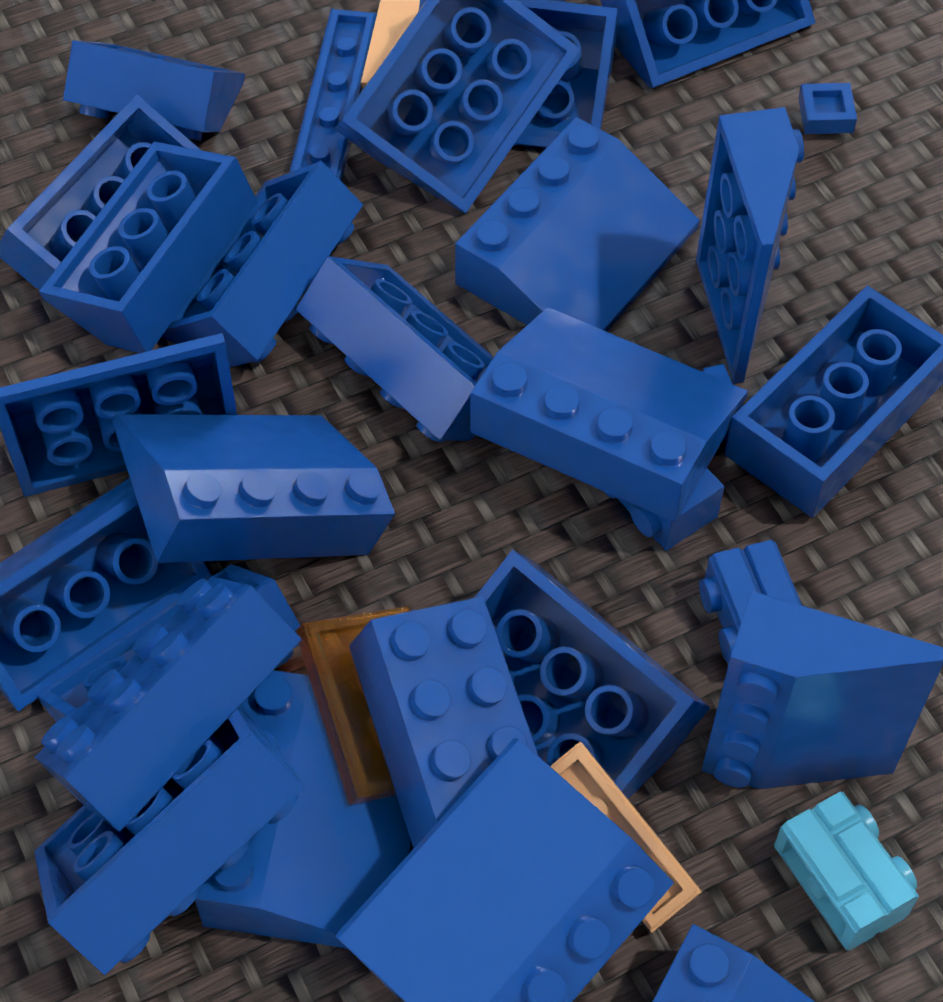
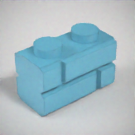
(847, 869)

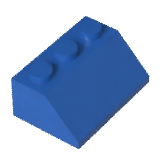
(182, 91)

